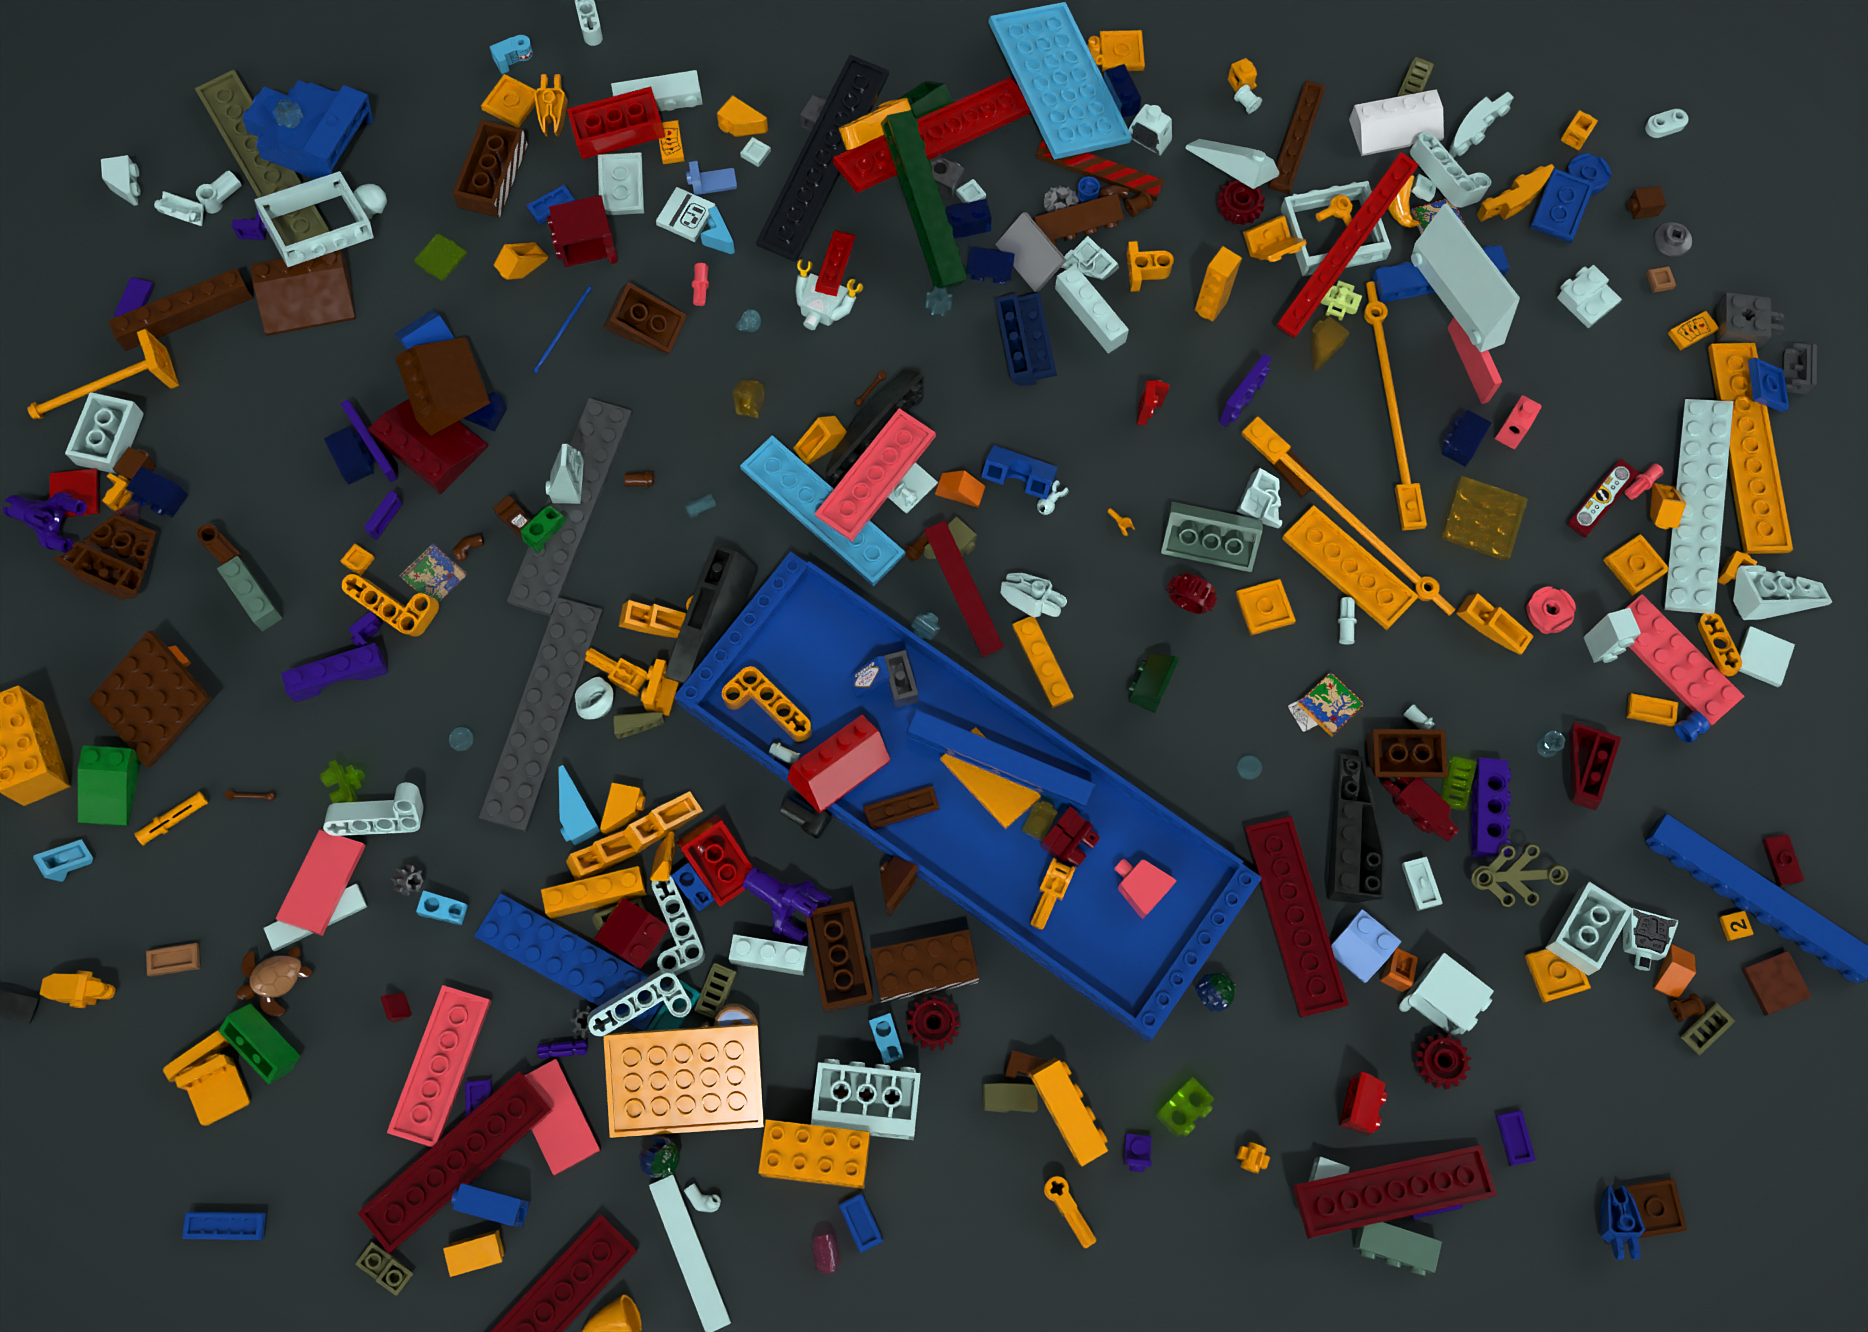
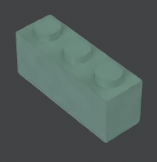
(249, 593)
(1398, 1247)

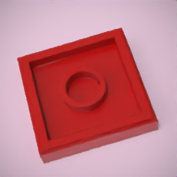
(80, 485)

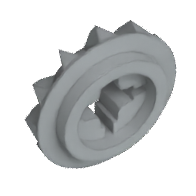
(1051, 198)

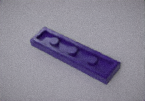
(369, 441)

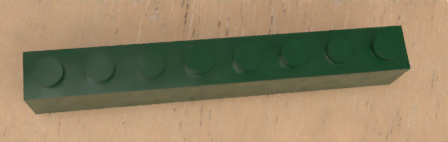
(924, 200)

